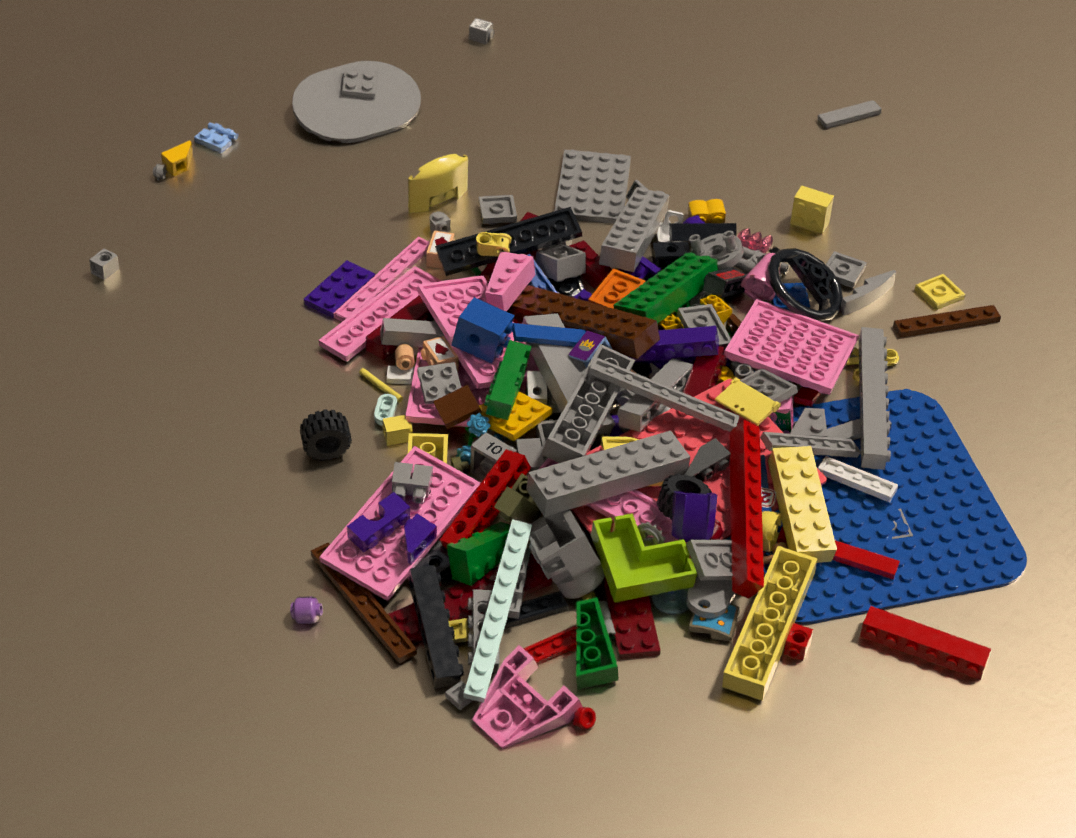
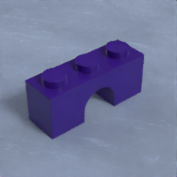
(368, 533)

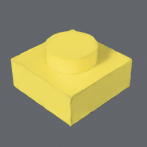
(460, 630)

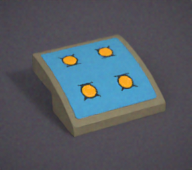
(719, 628)

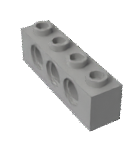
(478, 604)

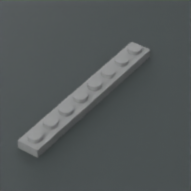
(663, 394)

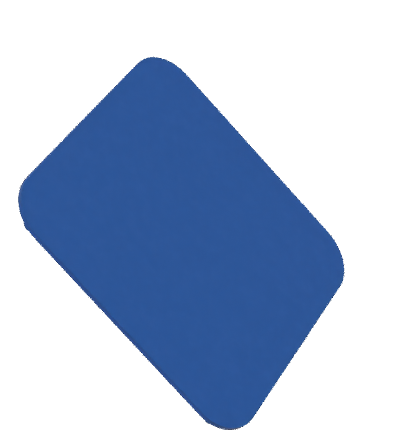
(956, 524)

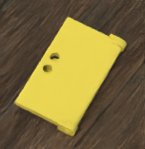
(750, 403)

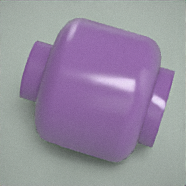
(306, 610)

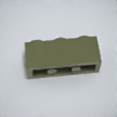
(516, 507)

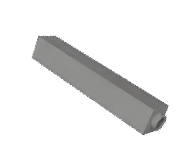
(408, 332)

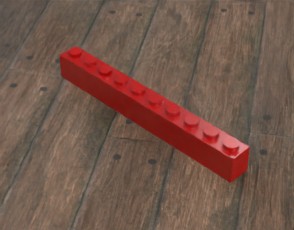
(746, 510)

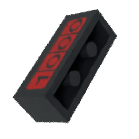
(724, 282)

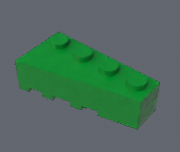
(594, 651)

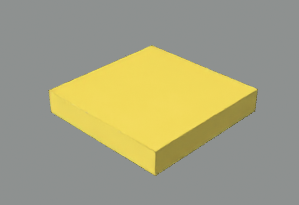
(939, 291)

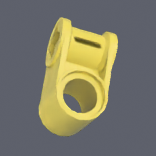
(491, 243)

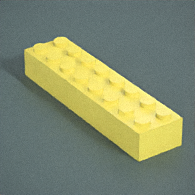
(769, 623)

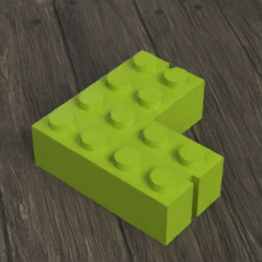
(636, 569)

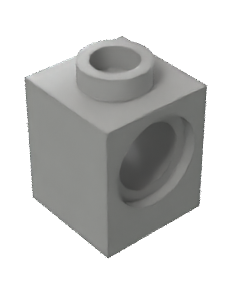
(104, 264)

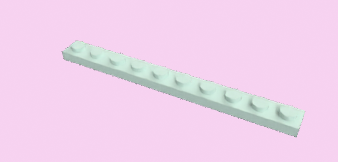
(497, 611)

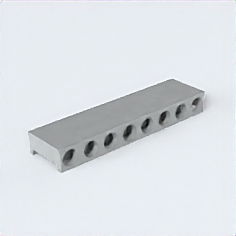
(558, 368)

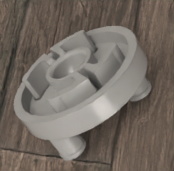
(723, 247)

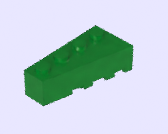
(507, 380)
(479, 554)

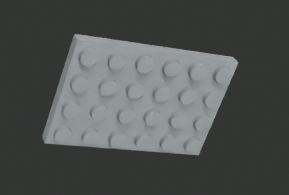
(593, 185)

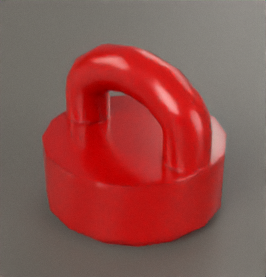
(584, 718)

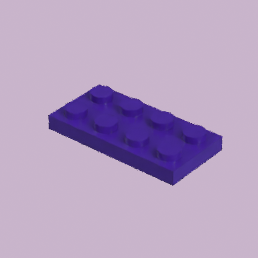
(338, 288)

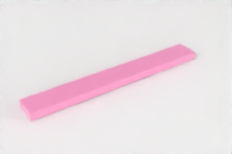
(384, 278)

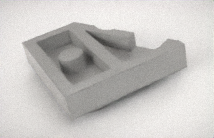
(811, 423)

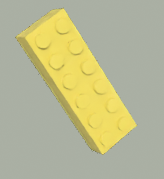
(802, 502)

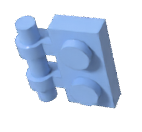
(212, 139)

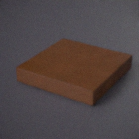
(457, 406)

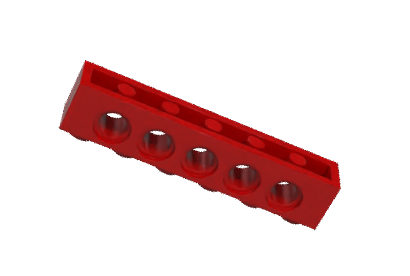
(480, 508)

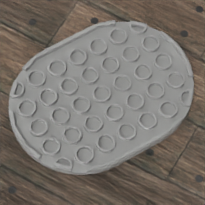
(349, 119)

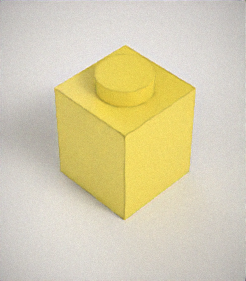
(396, 430)

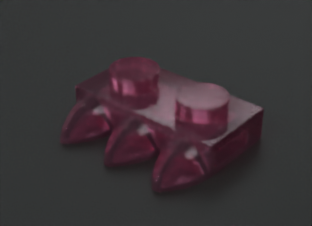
(755, 241)

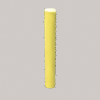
(379, 384)

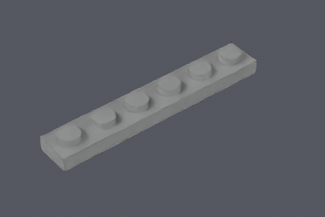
(820, 445)

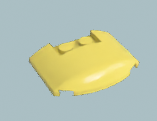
(438, 182)

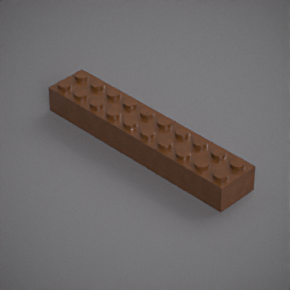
(624, 331)

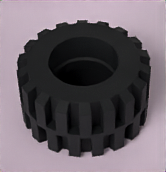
(325, 435)
(678, 483)

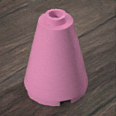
(757, 281)

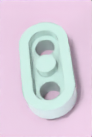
(385, 408)

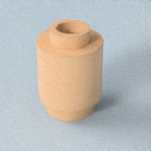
(404, 357)

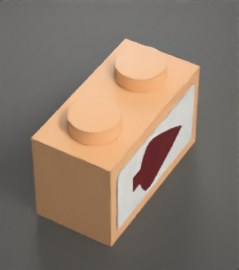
(437, 238)
(438, 352)

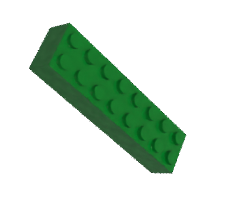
(669, 288)

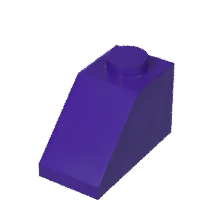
(418, 536)

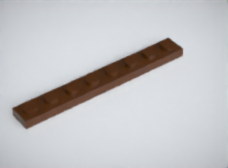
(369, 610)

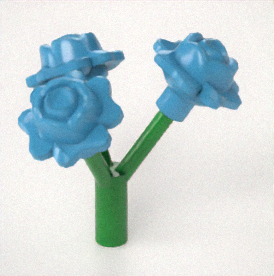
(476, 426)

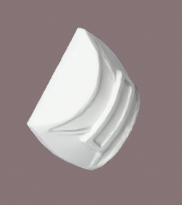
(663, 229)

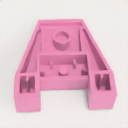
(515, 709)

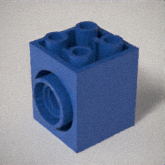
(483, 330)

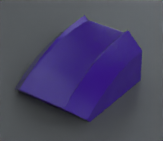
(693, 515)

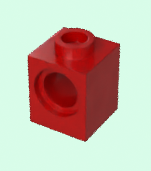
(798, 641)

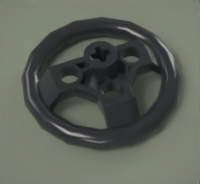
(814, 276)

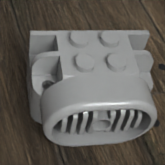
(565, 554)

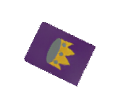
(587, 346)

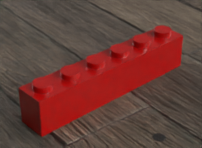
(925, 642)

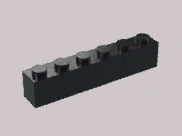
(434, 626)

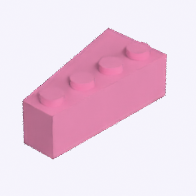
(509, 279)

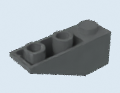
(709, 460)

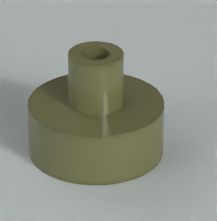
(457, 464)

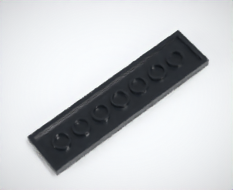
(525, 236)

